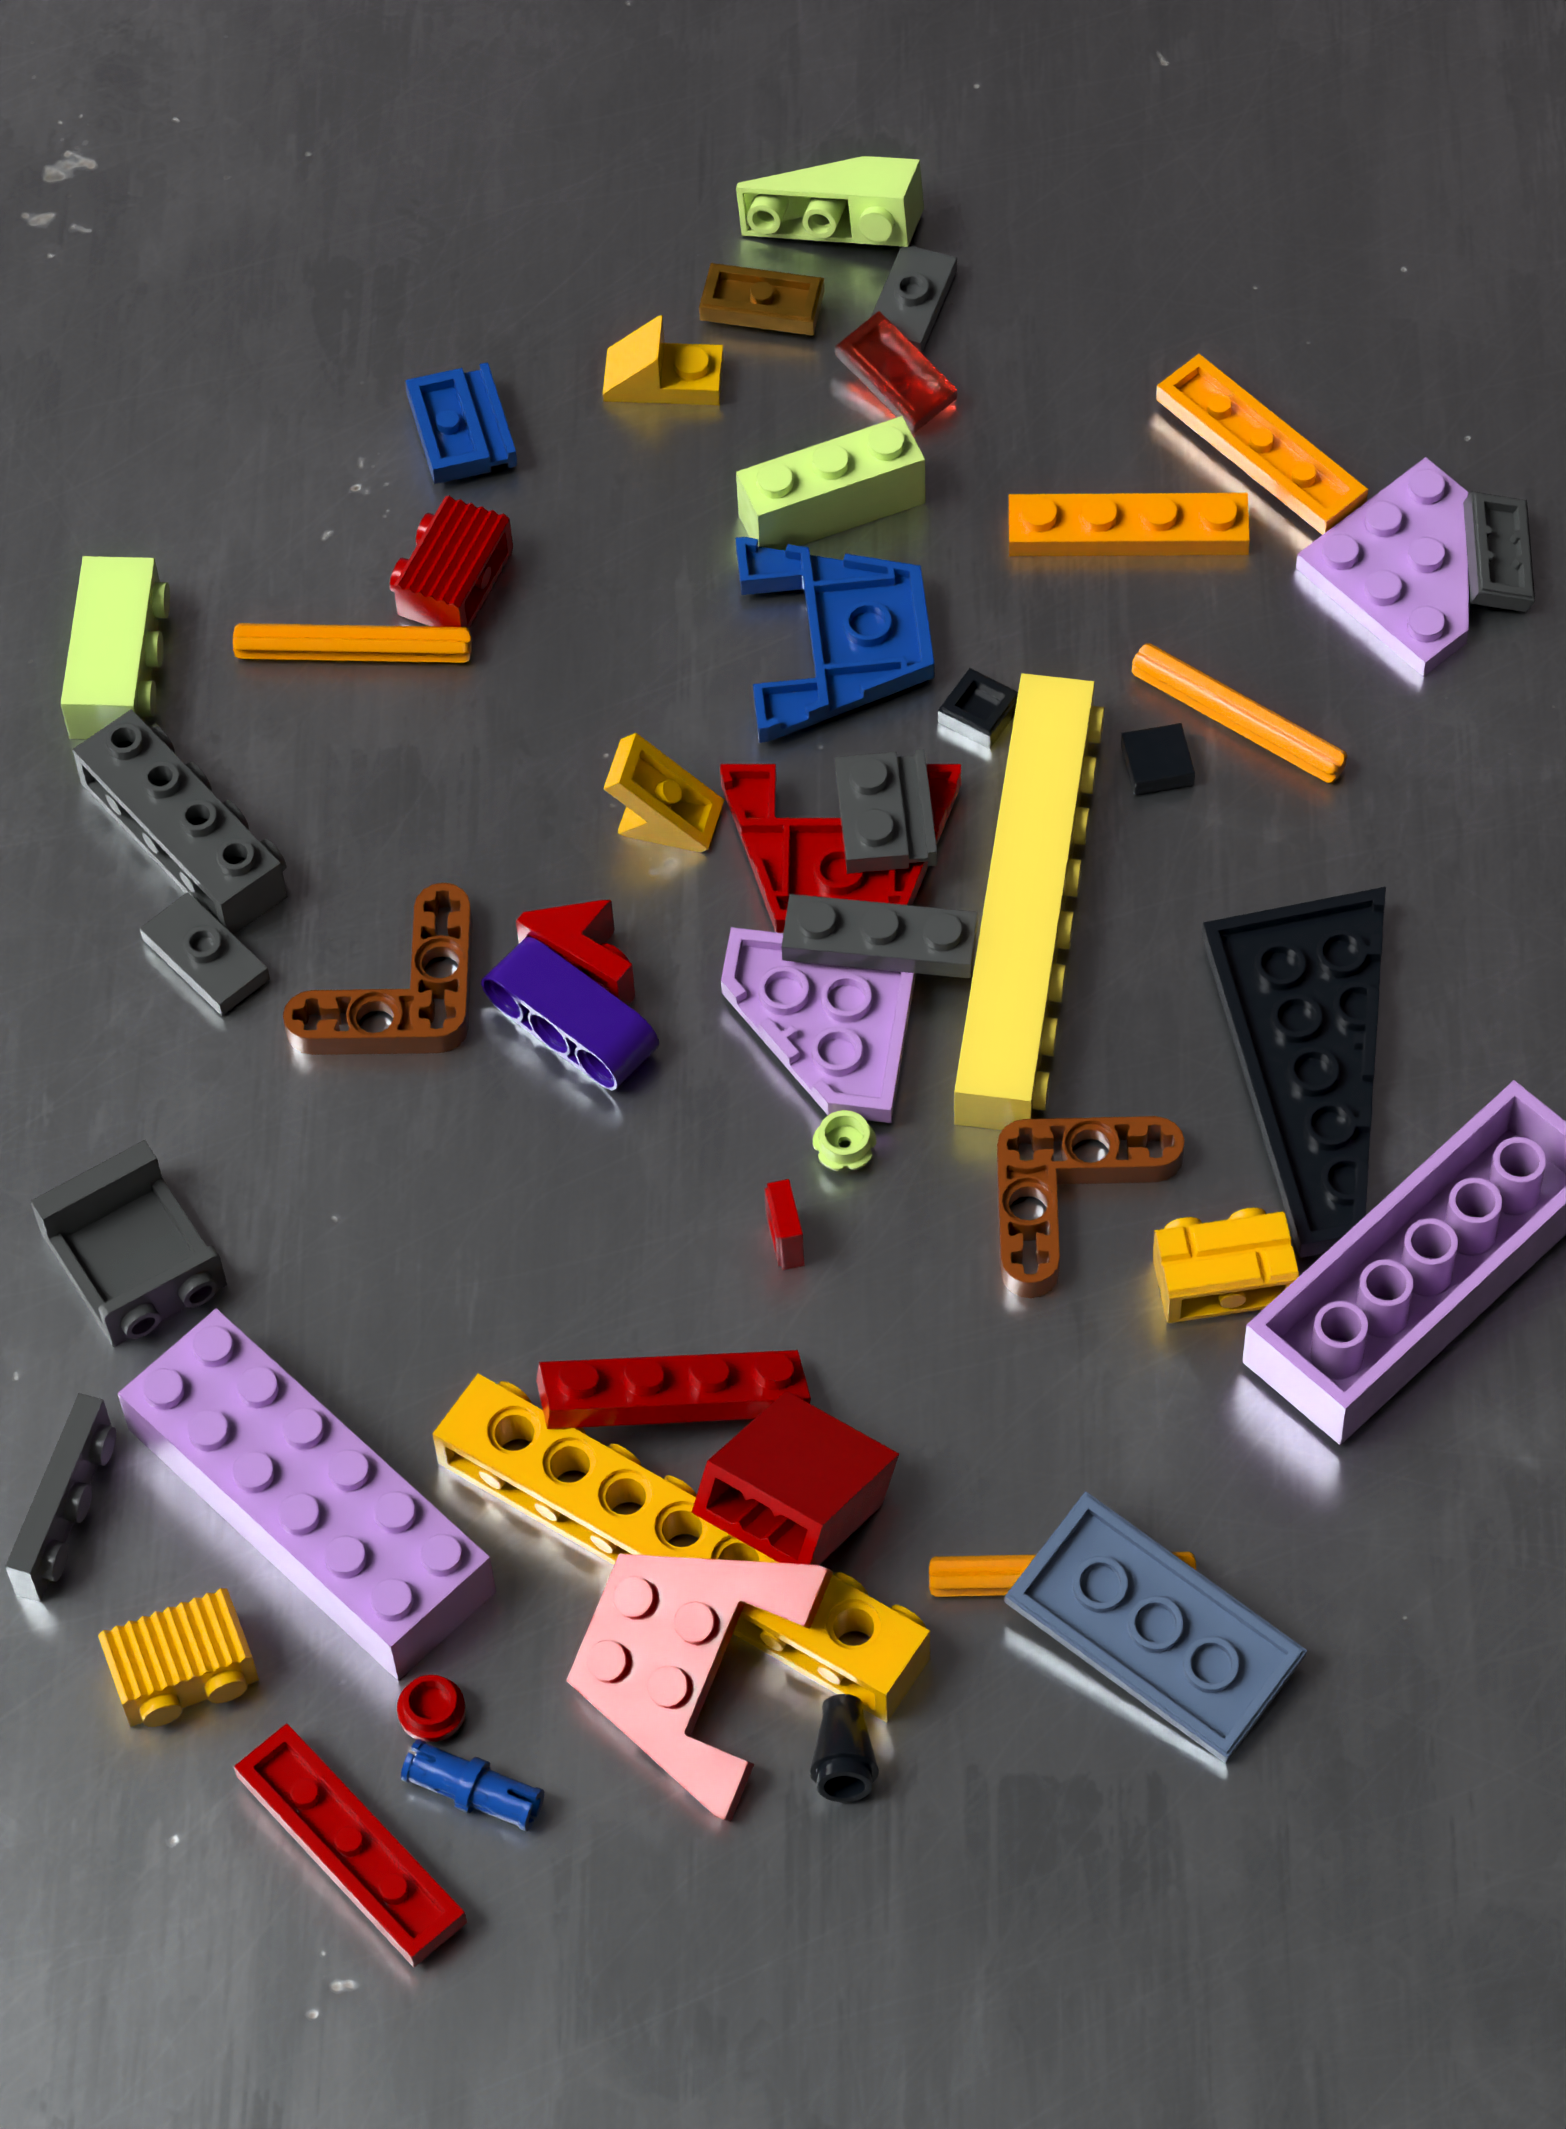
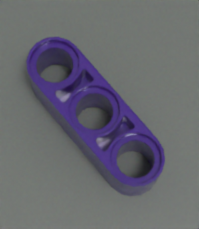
(570, 1013)

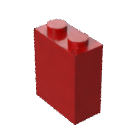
(795, 1482)

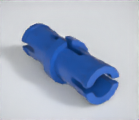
(472, 1785)

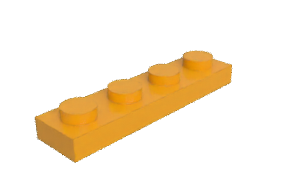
(1261, 444)
(1128, 524)

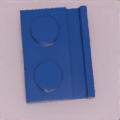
(460, 423)

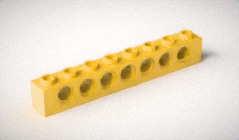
(492, 1414)

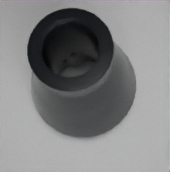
(843, 1752)

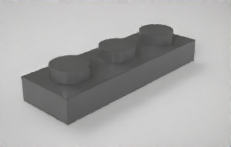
(879, 936)
(61, 1498)

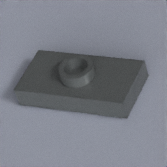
(916, 292)
(1499, 551)
(204, 953)

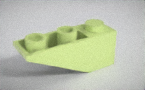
(836, 202)

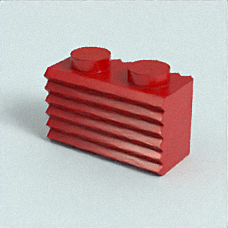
(452, 564)

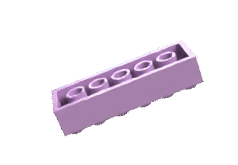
(1417, 1267)
(308, 1493)

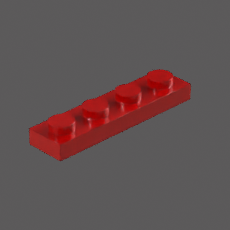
(667, 1388)
(350, 1845)

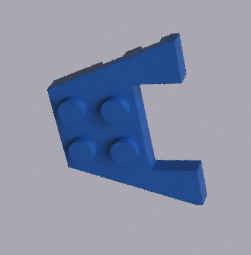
(863, 630)

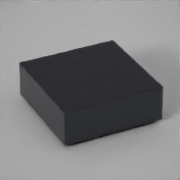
(978, 708)
(1157, 758)

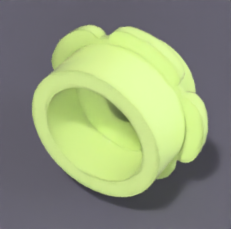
(839, 1127)

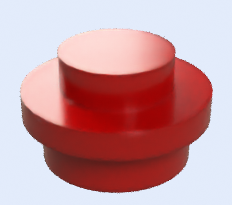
(431, 1708)

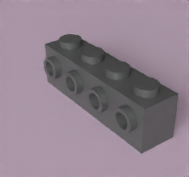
(180, 821)

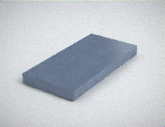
(1155, 1626)

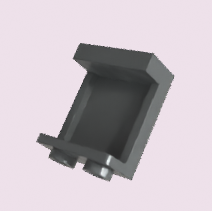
(128, 1244)

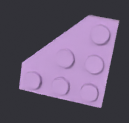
(1401, 566)
(826, 1023)

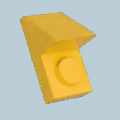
(652, 371)
(661, 798)

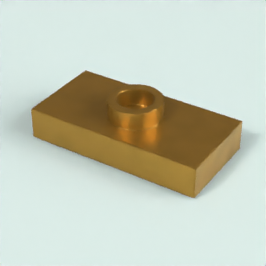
(762, 299)

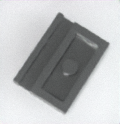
(885, 811)

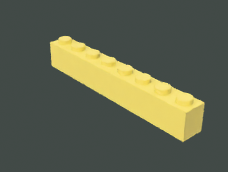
(1025, 903)

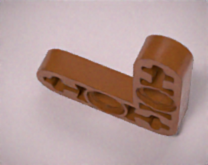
(410, 1008)
(1042, 1175)

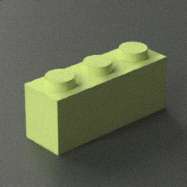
(832, 486)
(113, 643)

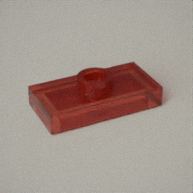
(896, 372)

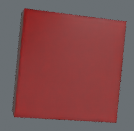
(784, 1224)

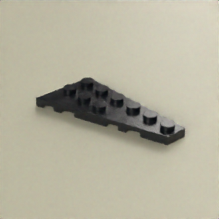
(1305, 1029)

